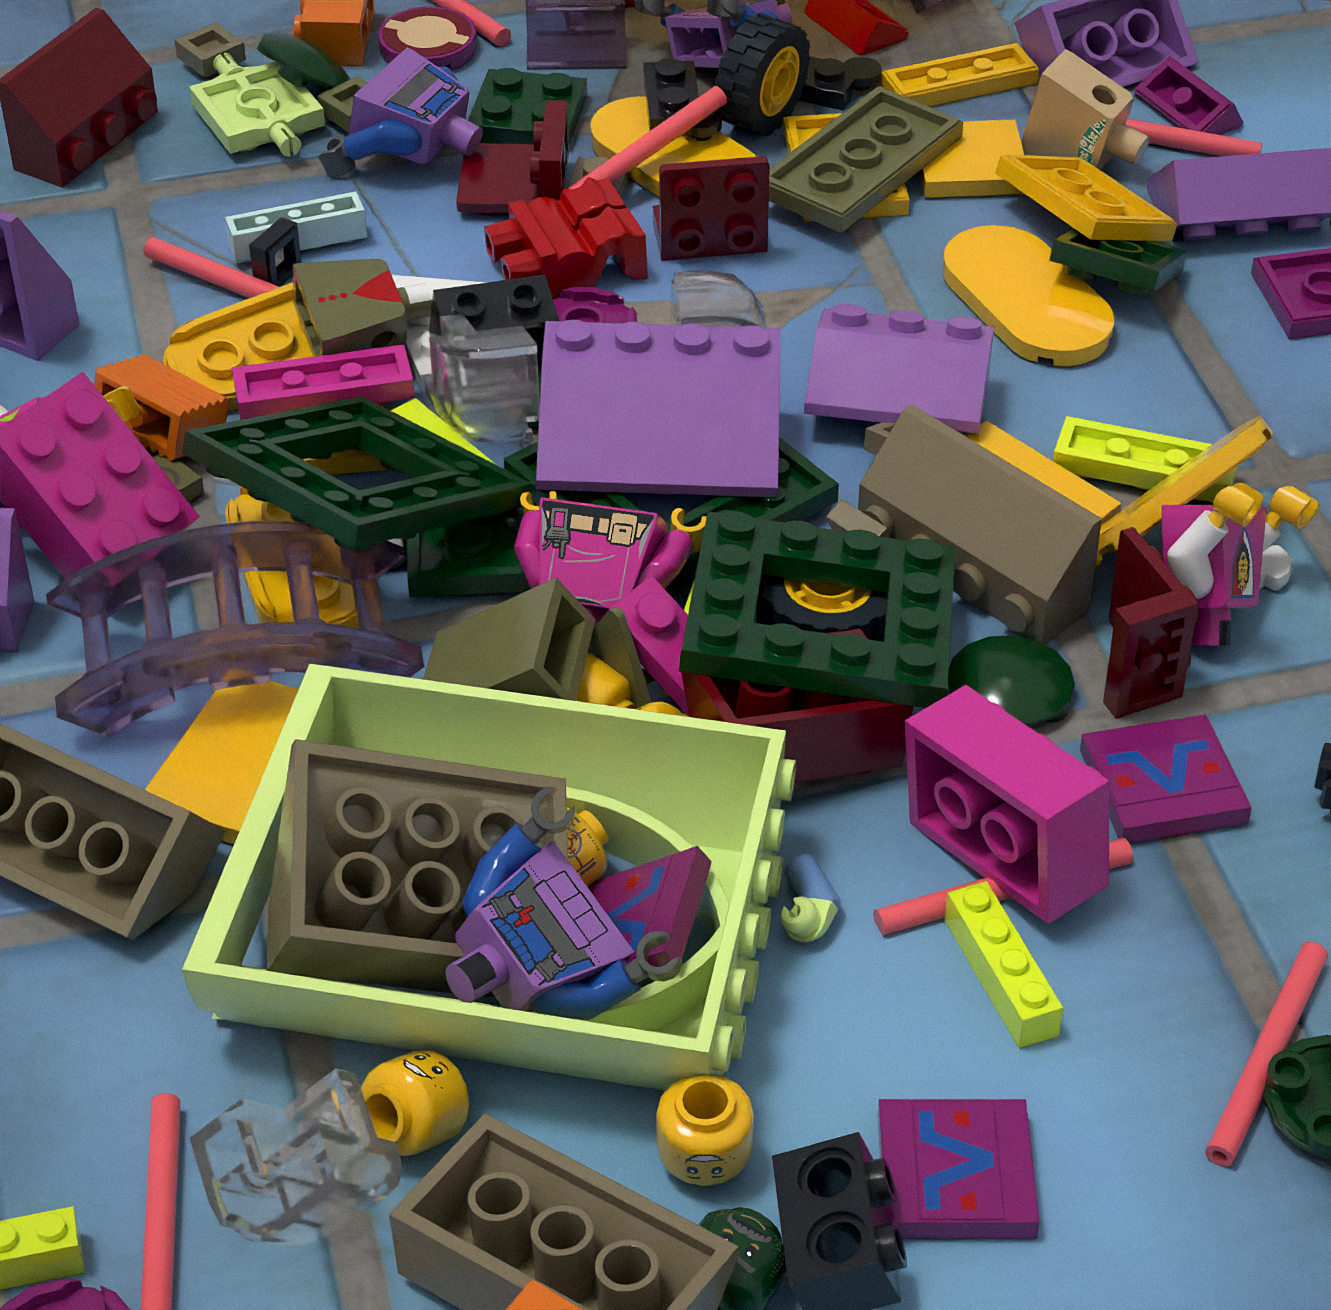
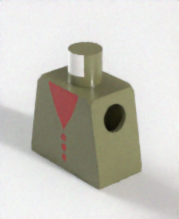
(354, 305)

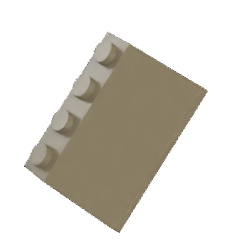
(382, 858)

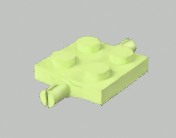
(255, 107)

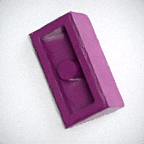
(1188, 100)

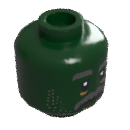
(760, 1258)

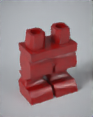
(569, 237)

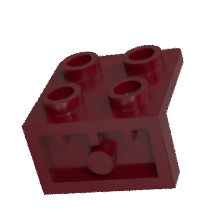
(517, 171)
(712, 208)
(1151, 630)

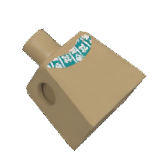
(1081, 115)

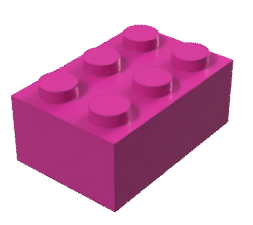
(84, 479)
(1008, 803)

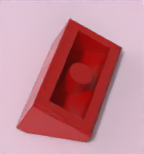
(857, 23)

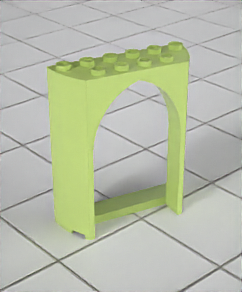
(650, 783)

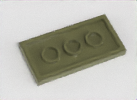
(861, 158)

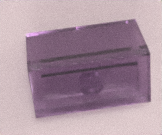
(575, 34)

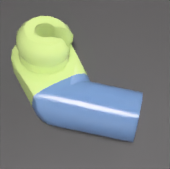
(816, 900)

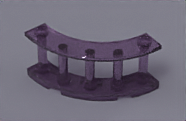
(236, 652)

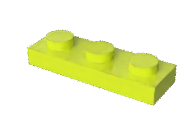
(1127, 455)

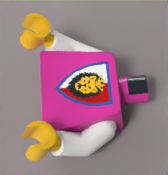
(1222, 547)

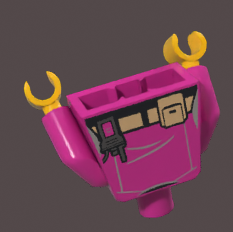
(601, 549)

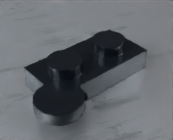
(832, 81)
(669, 88)

